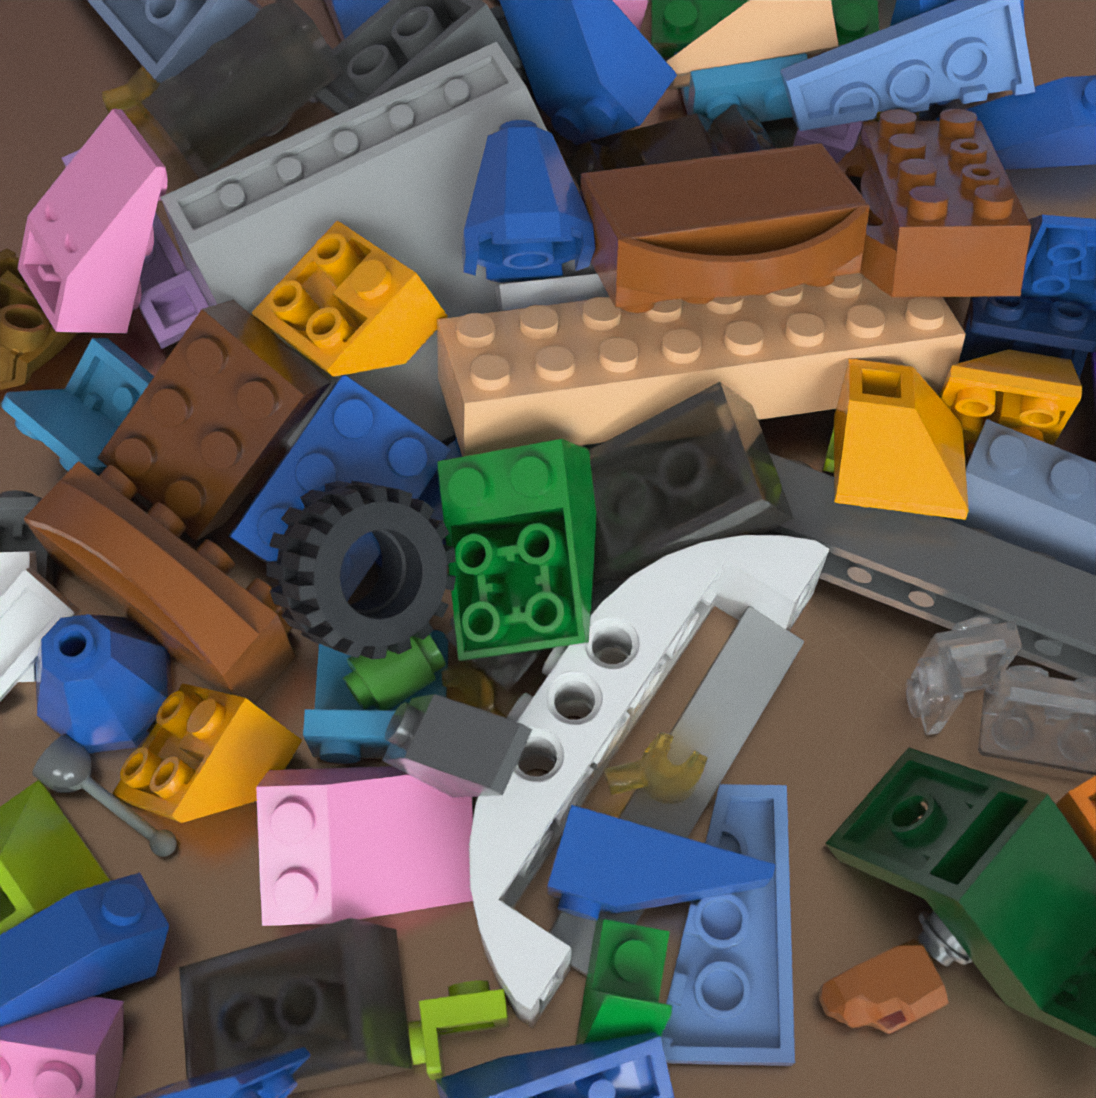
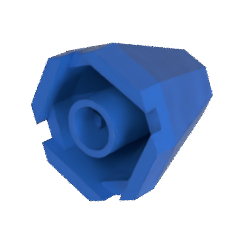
(525, 210)
(101, 681)

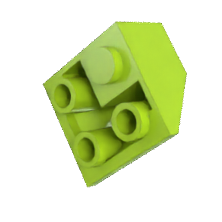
(40, 856)

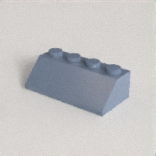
(173, 33)
(1032, 495)

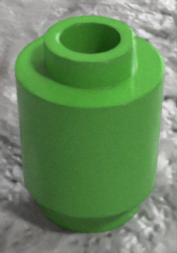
(393, 678)

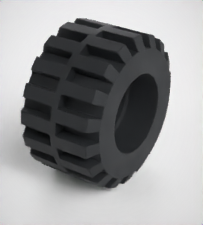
(409, 579)

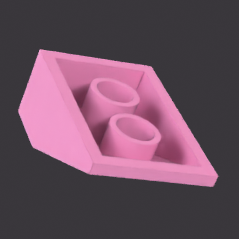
(358, 845)

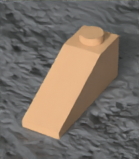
(759, 33)

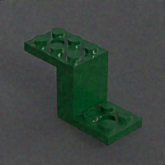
(996, 873)

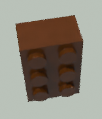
(214, 417)

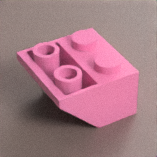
(64, 1052)

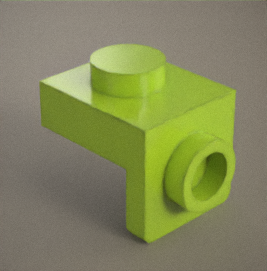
(466, 1010)

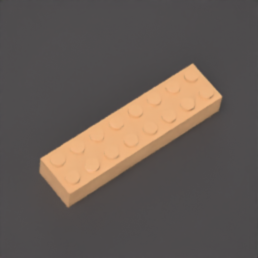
(601, 370)

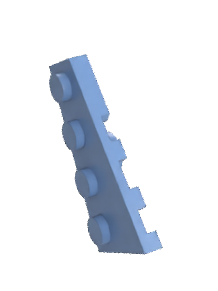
(930, 58)
(736, 947)

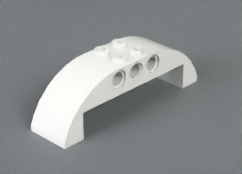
(609, 684)

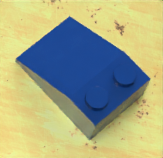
(587, 65)

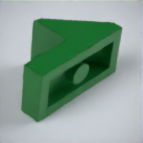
(624, 983)

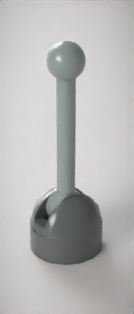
(67, 767)

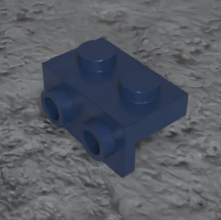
(1030, 327)

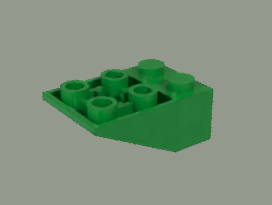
(520, 547)

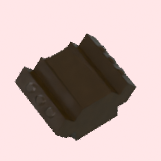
(675, 140)

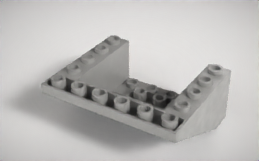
(388, 171)

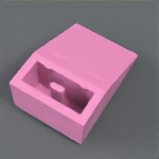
(94, 230)

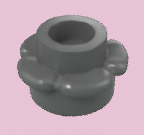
(940, 941)

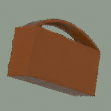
(938, 208)
(724, 226)
(161, 584)

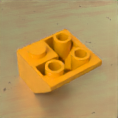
(351, 306)
(1014, 390)
(897, 443)
(204, 755)

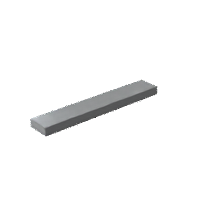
(715, 726)

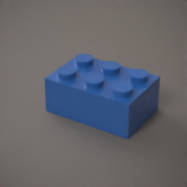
(343, 441)

